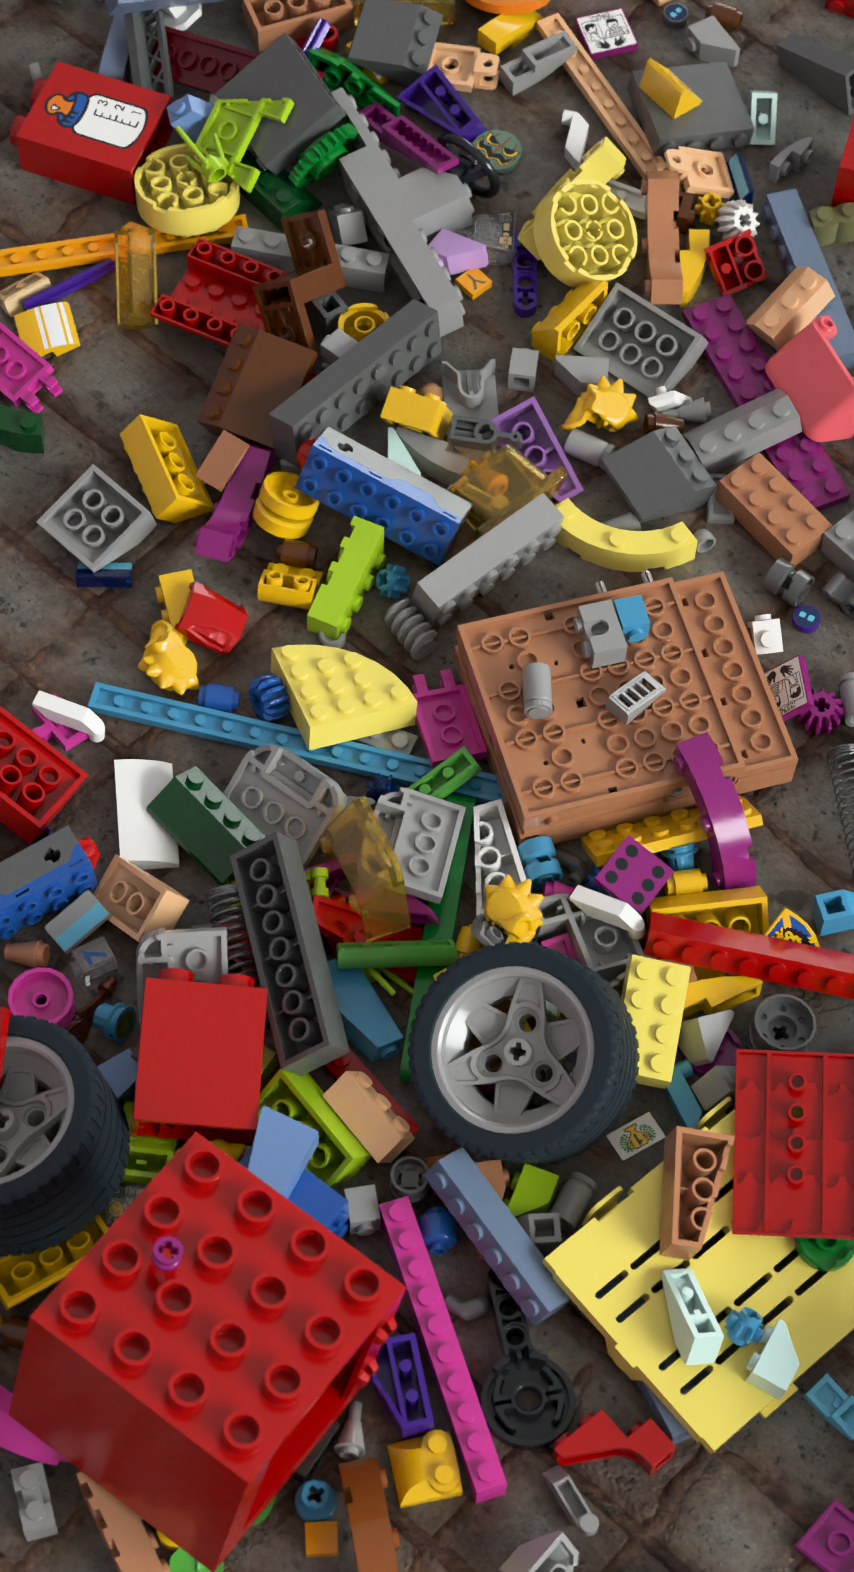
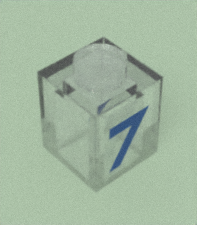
(93, 961)

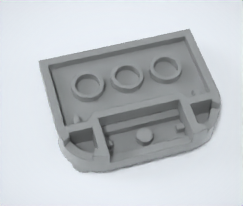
(286, 796)
(423, 838)
(195, 950)

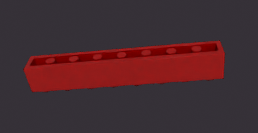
(750, 955)

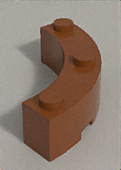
(368, 1515)

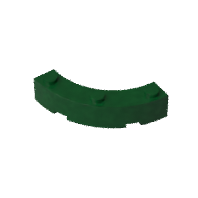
(22, 430)

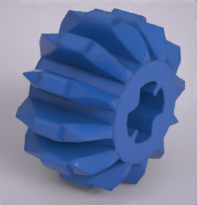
(268, 697)

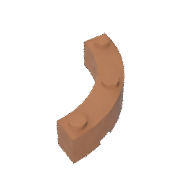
(661, 238)

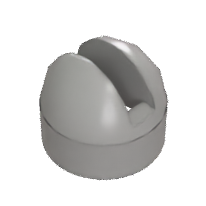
(705, 540)

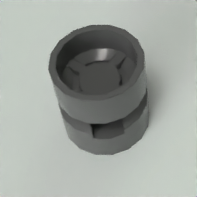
(780, 577)
(409, 1180)

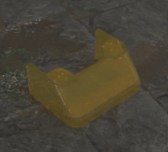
(370, 868)

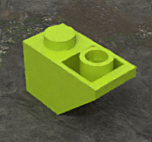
(532, 1191)

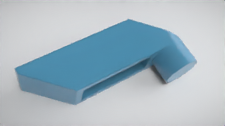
(681, 1096)

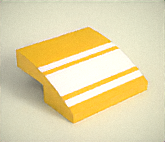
(48, 329)

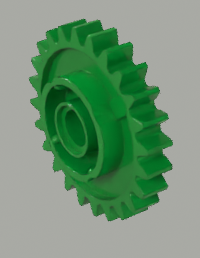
(323, 155)

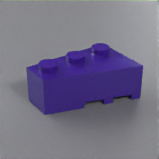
(442, 105)
(402, 1386)

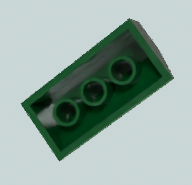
(276, 194)
(204, 822)

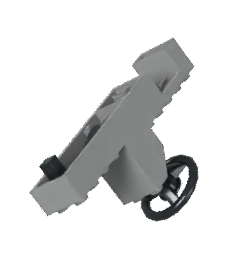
(414, 208)

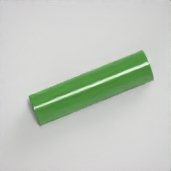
(448, 775)
(395, 954)

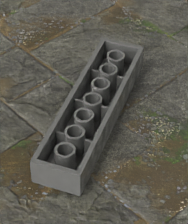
(357, 379)
(289, 954)

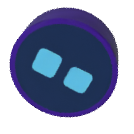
(806, 618)

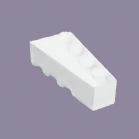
(494, 850)

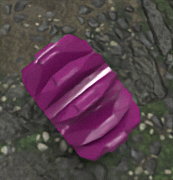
(824, 714)

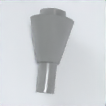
(694, 411)
(351, 1441)

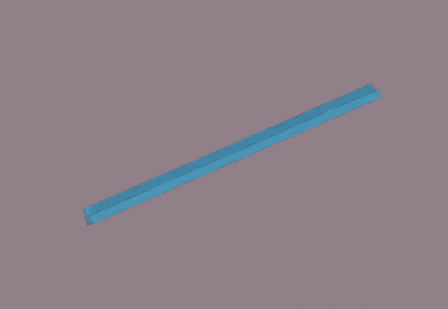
(254, 733)

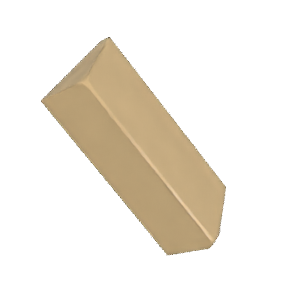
(14, 294)

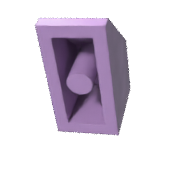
(459, 252)

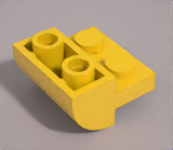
(289, 585)

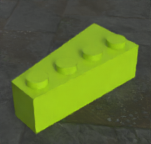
(348, 579)

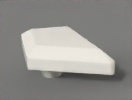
(667, 400)

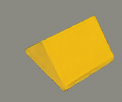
(667, 90)

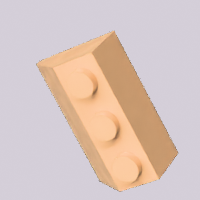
(791, 307)

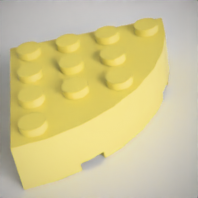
(340, 694)

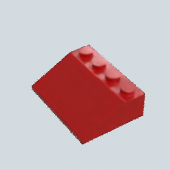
(33, 779)

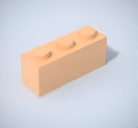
(369, 1116)

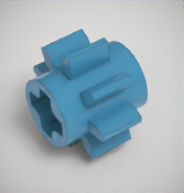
(392, 581)
(744, 1326)

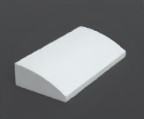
(140, 835)

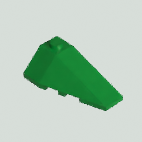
(344, 74)

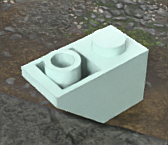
(776, 1363)

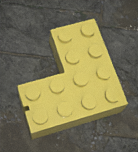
(656, 1002)

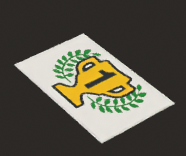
(635, 1136)

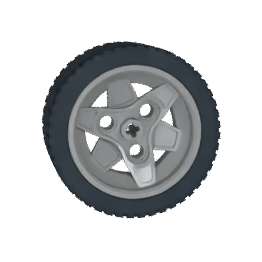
(580, 1105)
(80, 1170)

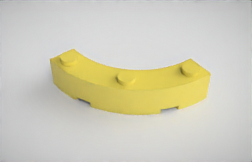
(600, 164)
(624, 548)

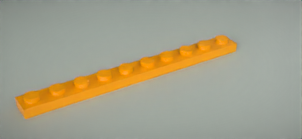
(99, 248)

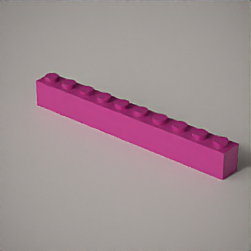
(442, 1351)

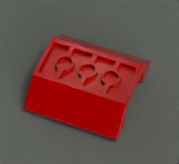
(215, 293)

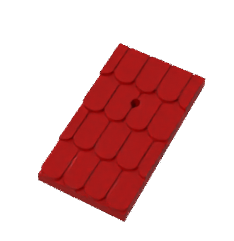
(788, 1170)

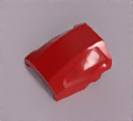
(735, 263)
(211, 620)

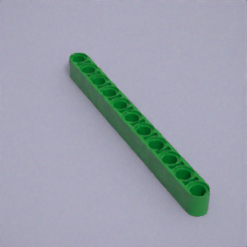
(447, 914)

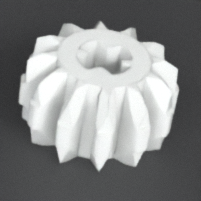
(736, 218)

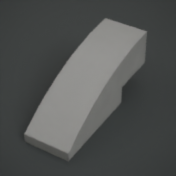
(536, 62)
(433, 457)

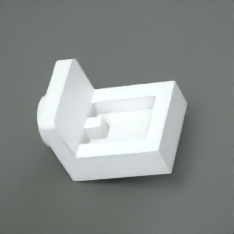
(766, 634)

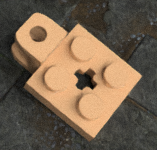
(468, 66)
(699, 171)

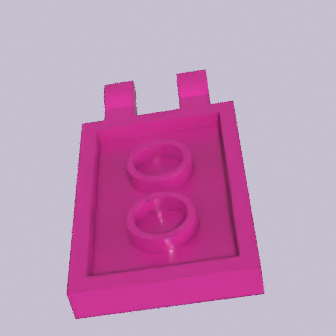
(23, 372)
(446, 719)

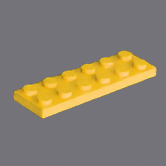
(657, 832)

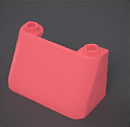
(816, 382)

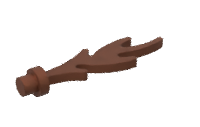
(81, 1027)

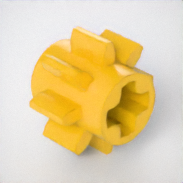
(708, 207)

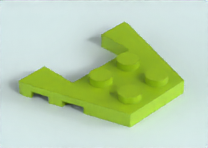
(235, 125)

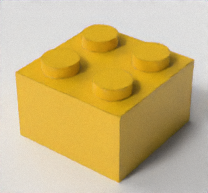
(416, 412)

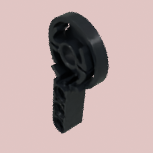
(521, 1372)

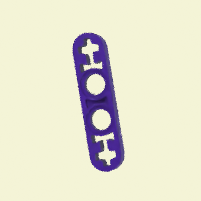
(524, 273)

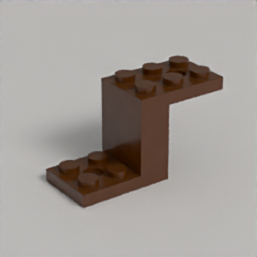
(314, 275)

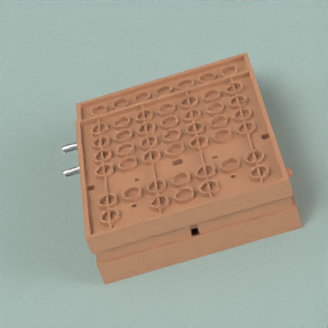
(584, 764)

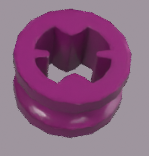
(176, 1249)

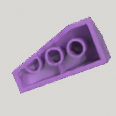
(539, 443)

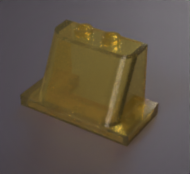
(502, 487)

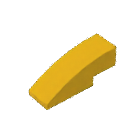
(507, 31)
(693, 263)
(719, 994)

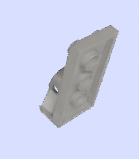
(470, 395)

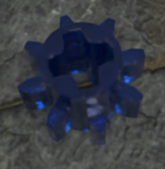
(384, 783)

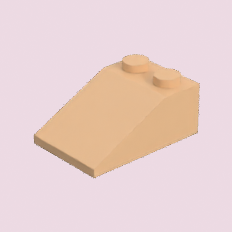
(138, 899)

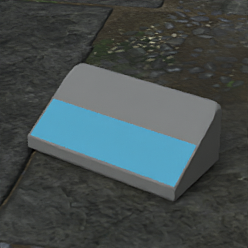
(77, 921)

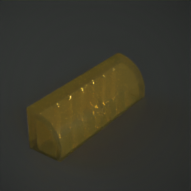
(135, 276)

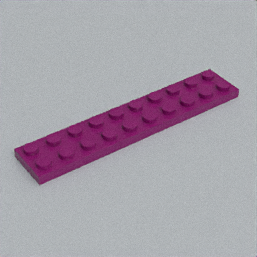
(741, 370)

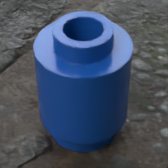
(219, 697)

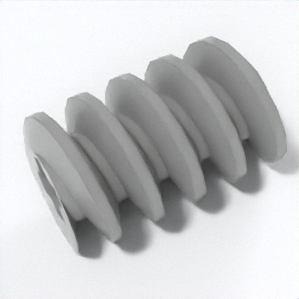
(410, 629)

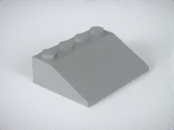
(641, 342)

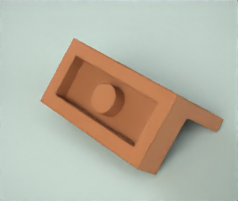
(222, 461)

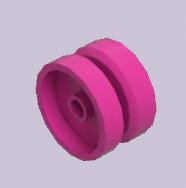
(43, 995)

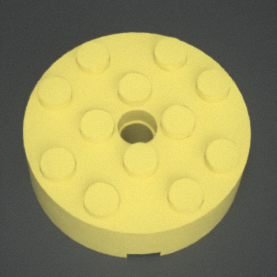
(179, 198)
(584, 233)

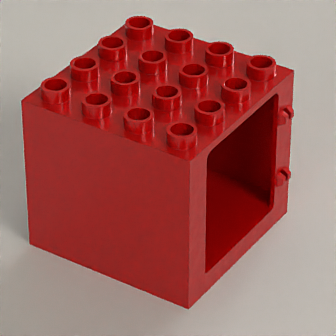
(208, 1378)

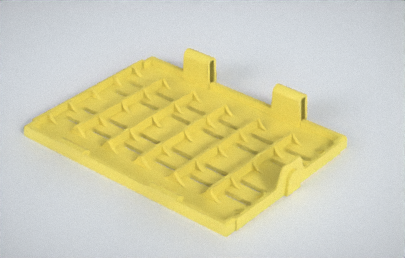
(622, 1232)

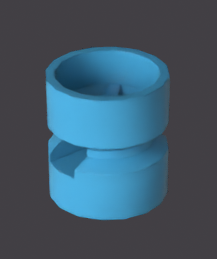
(539, 861)

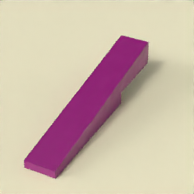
(408, 139)

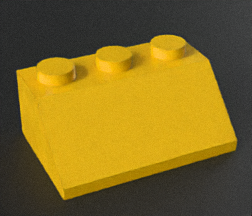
(569, 319)

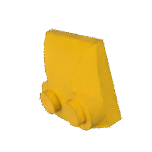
(425, 1469)

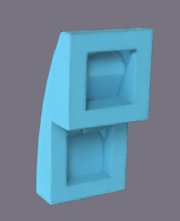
(832, 1404)

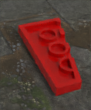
(345, 926)

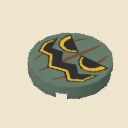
(500, 149)

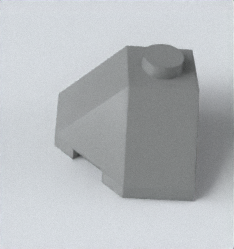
(544, 1554)

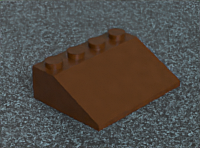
(252, 382)

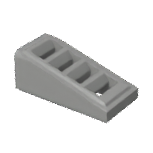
(627, 714)

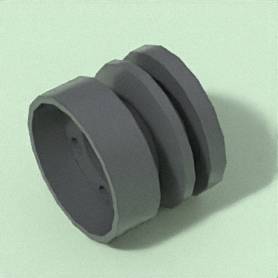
(781, 1018)

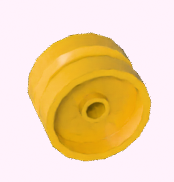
(283, 508)

